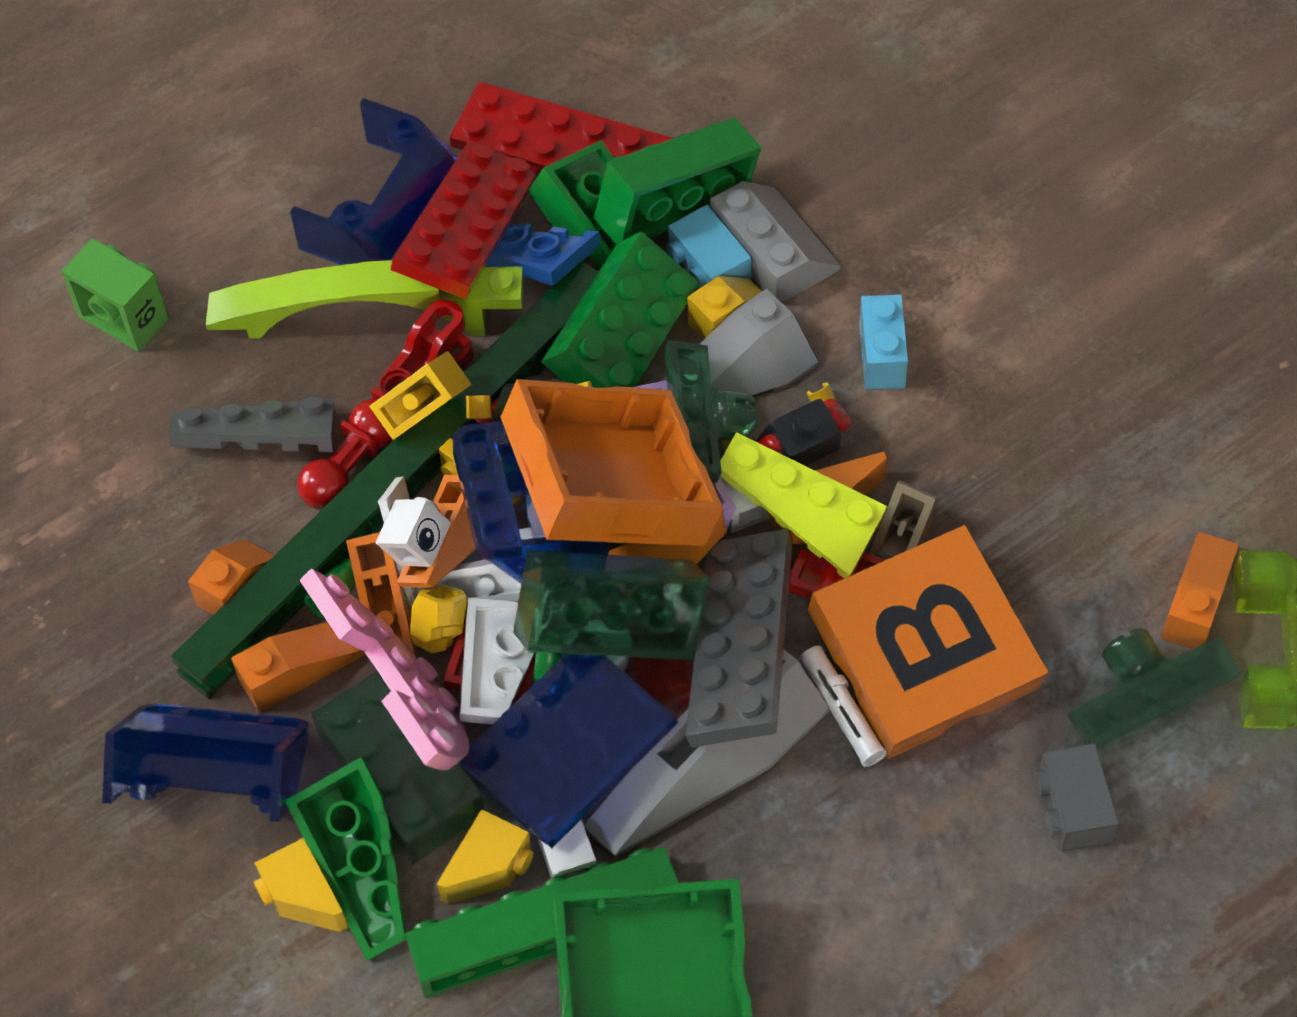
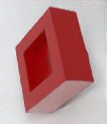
(810, 574)

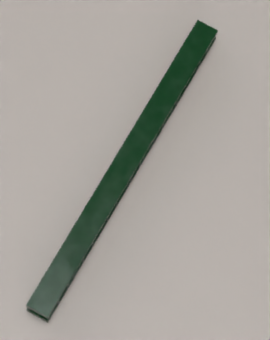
(276, 590)

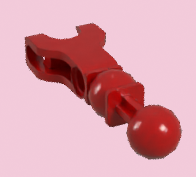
(364, 433)

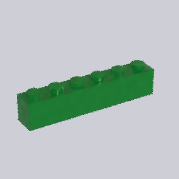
(519, 926)

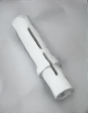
(867, 745)

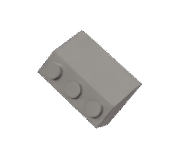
(781, 246)

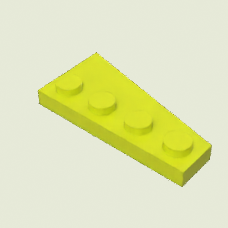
(814, 507)

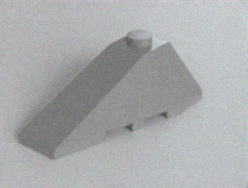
(758, 348)

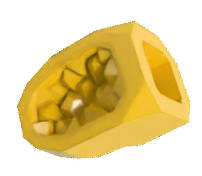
(437, 617)

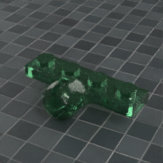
(706, 410)
(1149, 685)

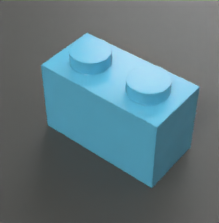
(707, 247)
(883, 342)

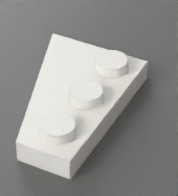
(492, 661)

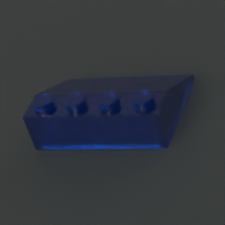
(566, 744)

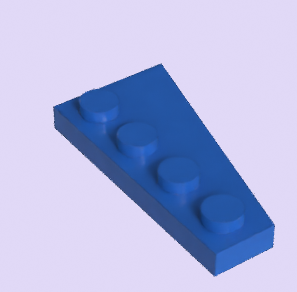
(543, 254)

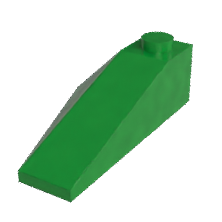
(570, 192)
(352, 844)

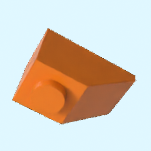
(225, 573)

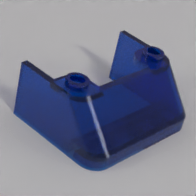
(376, 231)
(488, 482)
(205, 751)

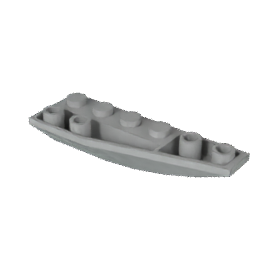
(683, 779)

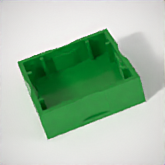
(652, 951)

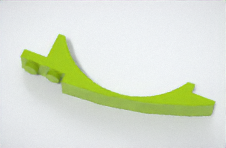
(266, 301)

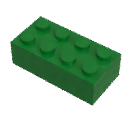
(673, 179)
(622, 317)

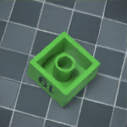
(115, 294)

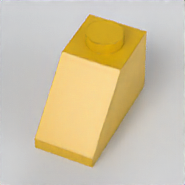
(717, 301)
(420, 395)
(485, 859)
(298, 887)

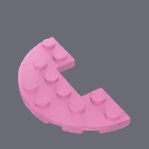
(416, 700)

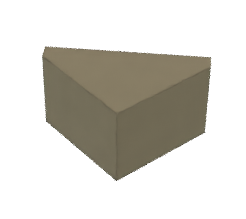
(905, 522)

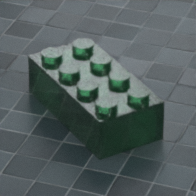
(610, 605)
(421, 802)

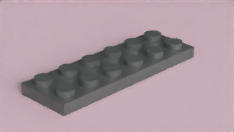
(741, 640)

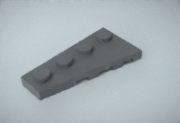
(252, 426)

